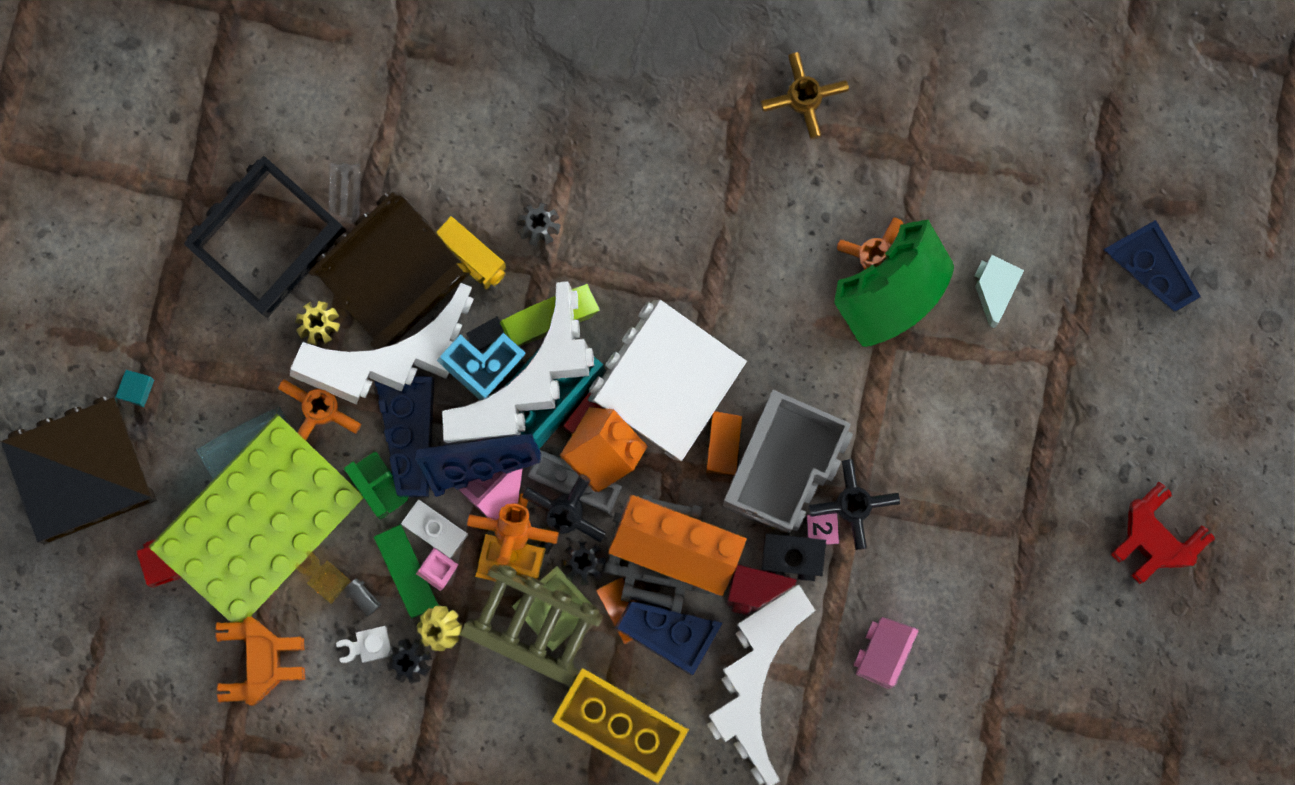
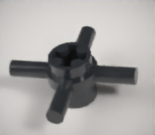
(861, 495)
(569, 502)

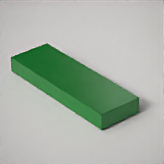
(403, 568)

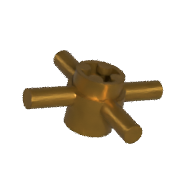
(811, 88)

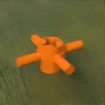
(874, 249)
(321, 417)
(512, 529)

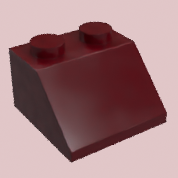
(756, 589)

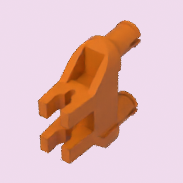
(263, 660)

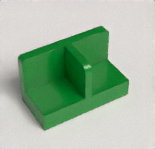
(375, 485)

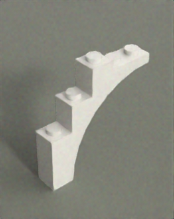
(347, 372)
(533, 388)
(741, 717)

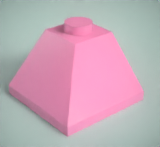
(494, 493)

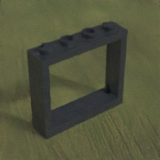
(220, 213)

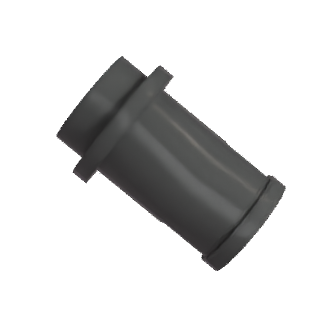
(362, 597)

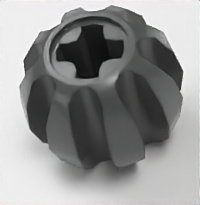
(538, 233)

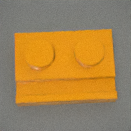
(525, 561)

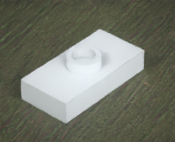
(434, 529)

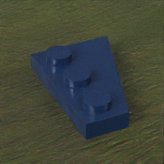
(1155, 265)
(669, 634)

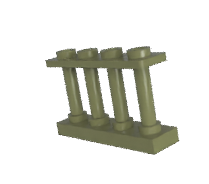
(508, 642)

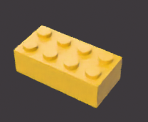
(620, 725)

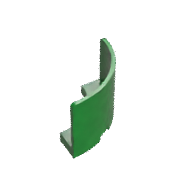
(898, 291)

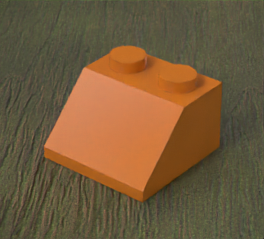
(603, 448)

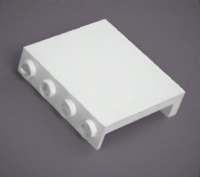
(667, 378)

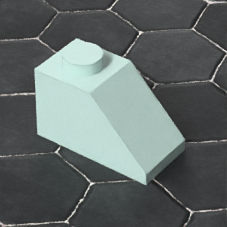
(996, 286)

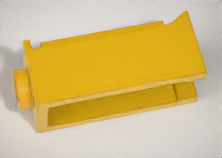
(477, 257)

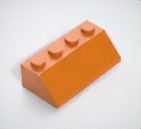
(677, 545)

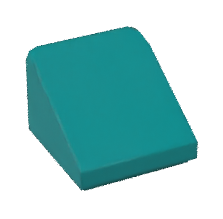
(135, 388)

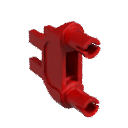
(1155, 540)

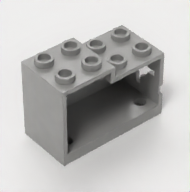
(785, 462)

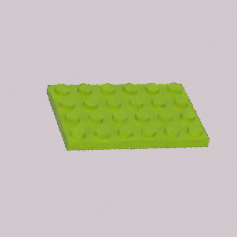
(256, 521)

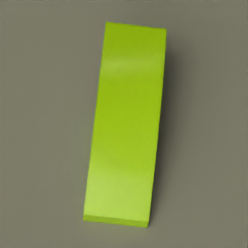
(535, 321)

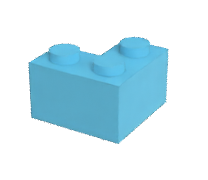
(480, 371)

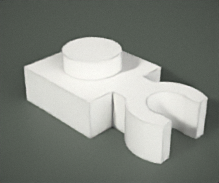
(370, 644)

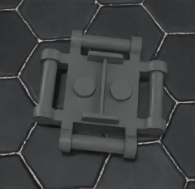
(639, 573)

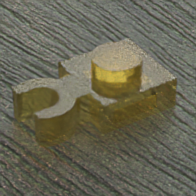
(326, 578)

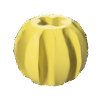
(317, 313)
(430, 630)

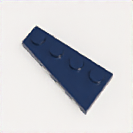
(408, 428)
(464, 462)

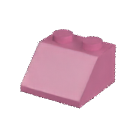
(886, 652)

